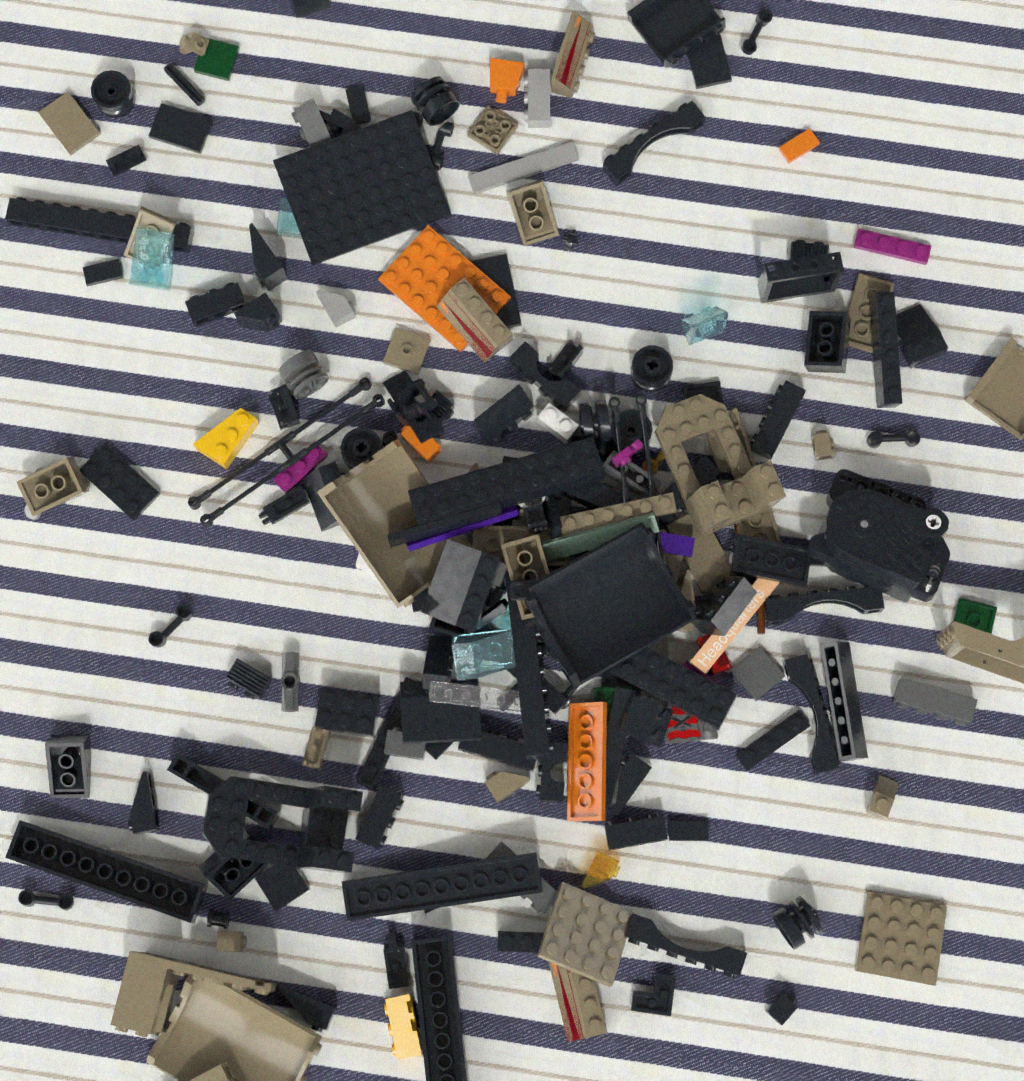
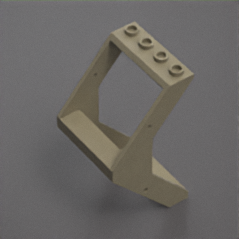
(975, 646)

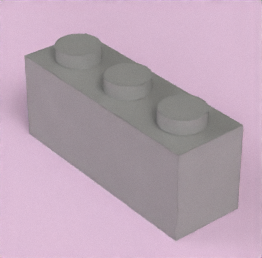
(537, 98)

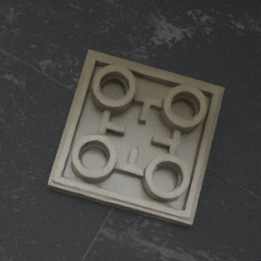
(492, 130)

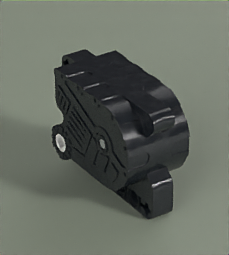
(882, 538)

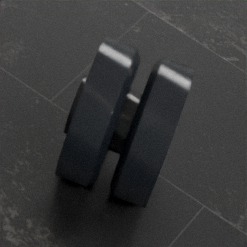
(113, 94)
(656, 358)
(598, 421)
(630, 422)
(358, 440)

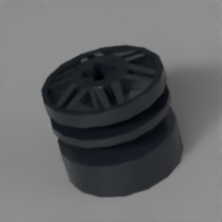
(435, 101)
(797, 922)

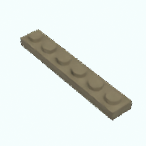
(590, 519)

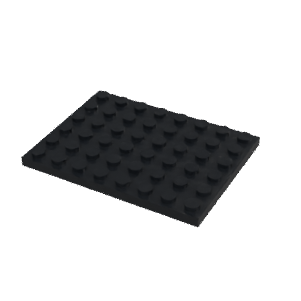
(362, 187)

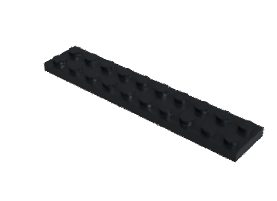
(442, 886)

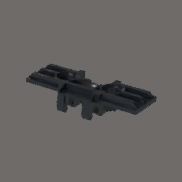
(408, 410)

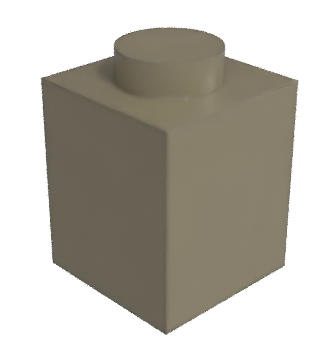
(231, 941)

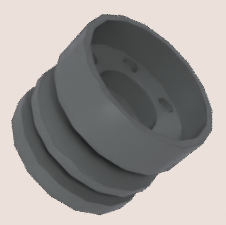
(303, 374)

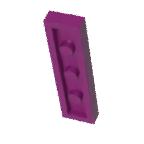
(892, 246)

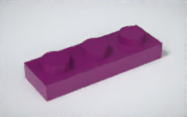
(293, 475)

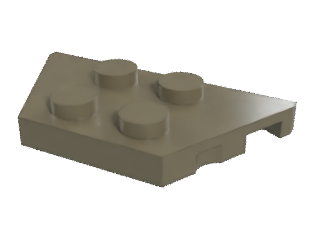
(715, 448)

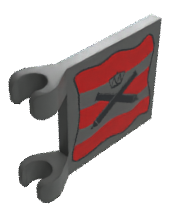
(686, 729)

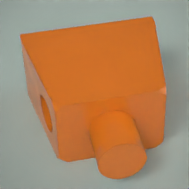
(505, 78)

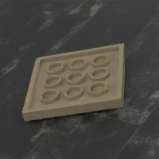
(585, 934)
(901, 938)

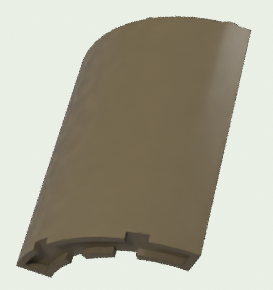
(375, 503)
(229, 1026)

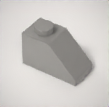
(337, 307)

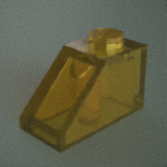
(601, 870)

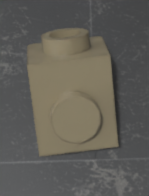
(193, 43)

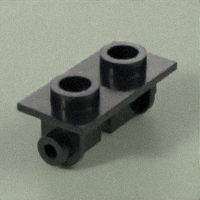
(126, 160)

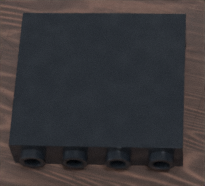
(675, 26)

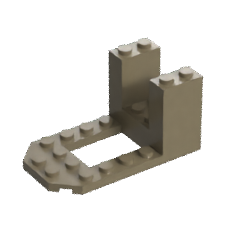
(713, 505)
(150, 988)

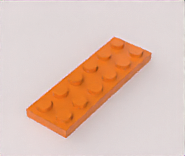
(587, 762)

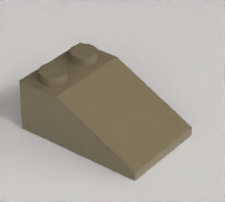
(532, 212)
(53, 486)

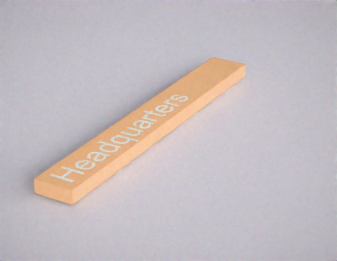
(717, 644)

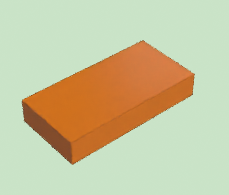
(799, 146)

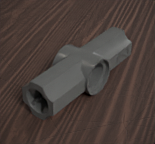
(290, 669)

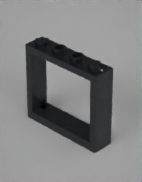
(800, 277)

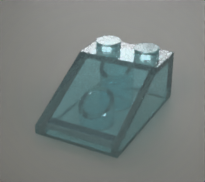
(152, 259)
(704, 324)
(482, 653)

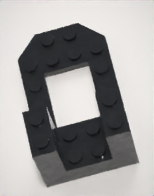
(321, 830)

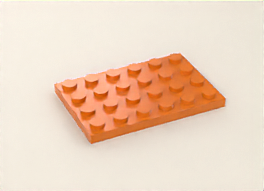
(428, 272)

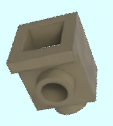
(823, 445)

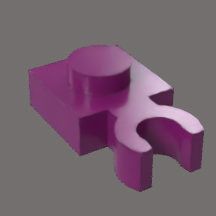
(624, 456)

